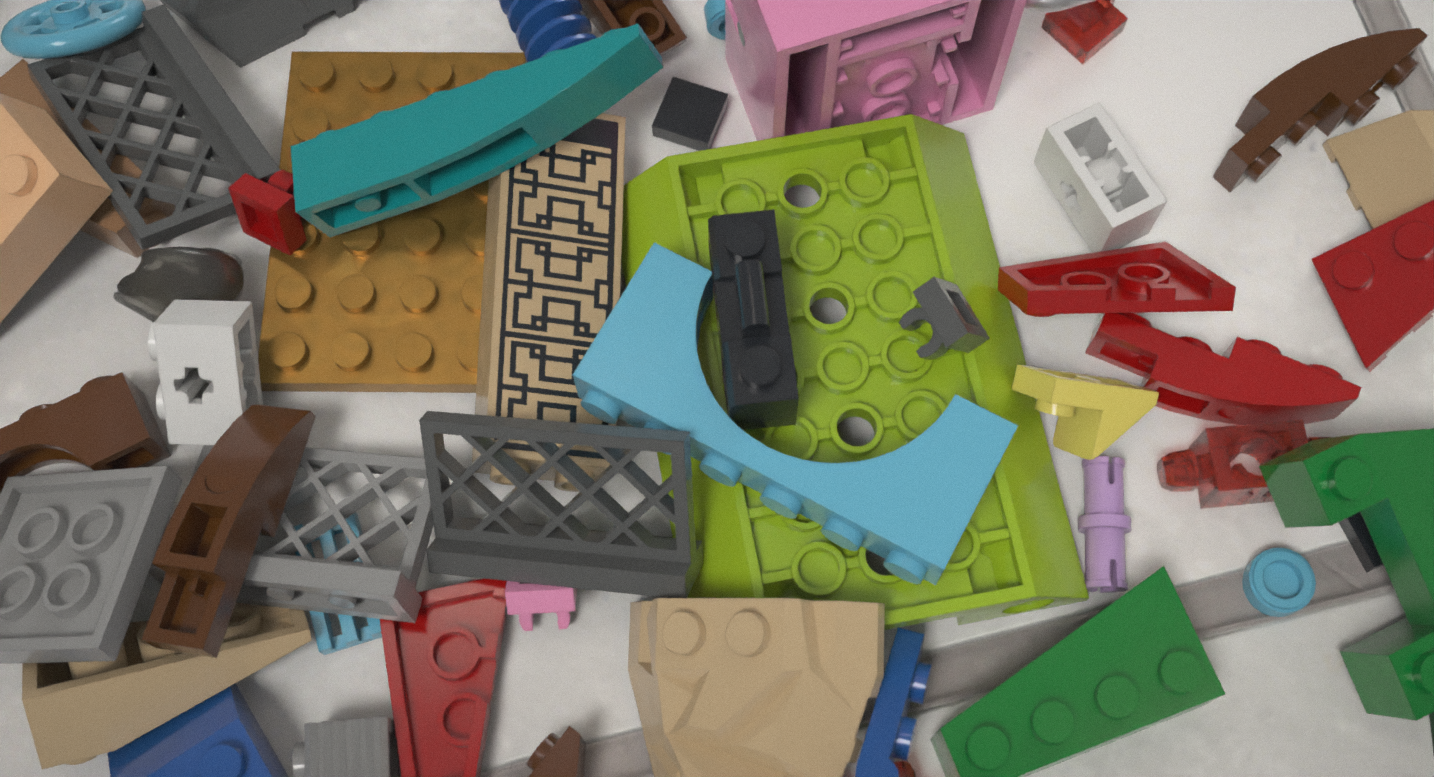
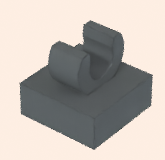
(949, 316)

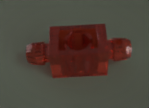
(1209, 457)

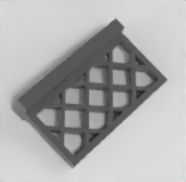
(195, 95)
(570, 554)

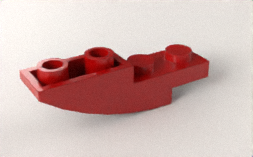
(1238, 388)

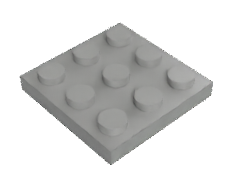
(77, 559)

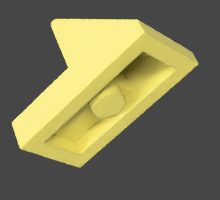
(1088, 407)

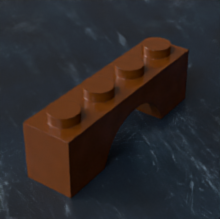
(97, 428)

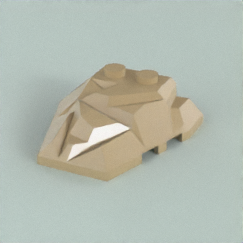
(754, 683)

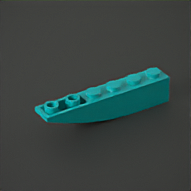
(463, 133)

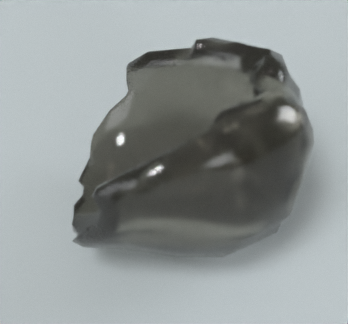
(181, 275)

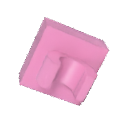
(530, 599)

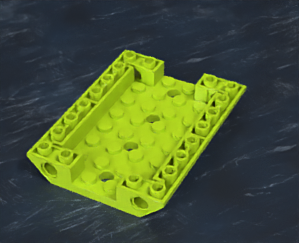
(887, 219)

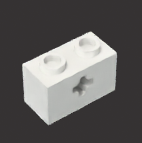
(1098, 179)
(204, 367)

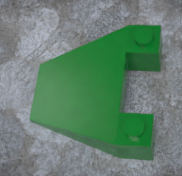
(1393, 488)

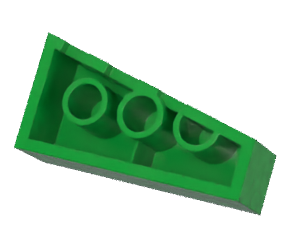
(1095, 686)

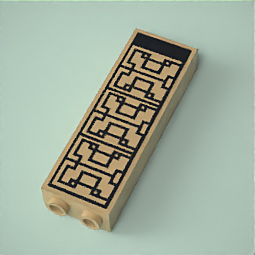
(550, 285)

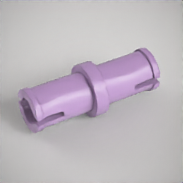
(1104, 524)

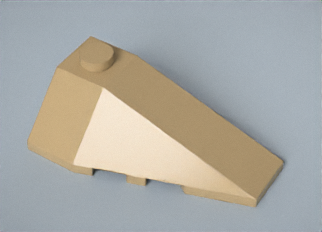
(103, 705)

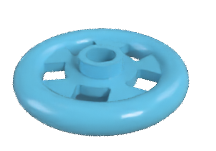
(70, 27)

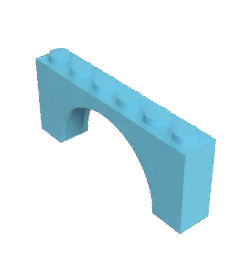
(895, 505)

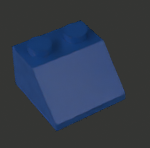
(205, 741)

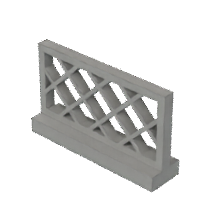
(336, 582)

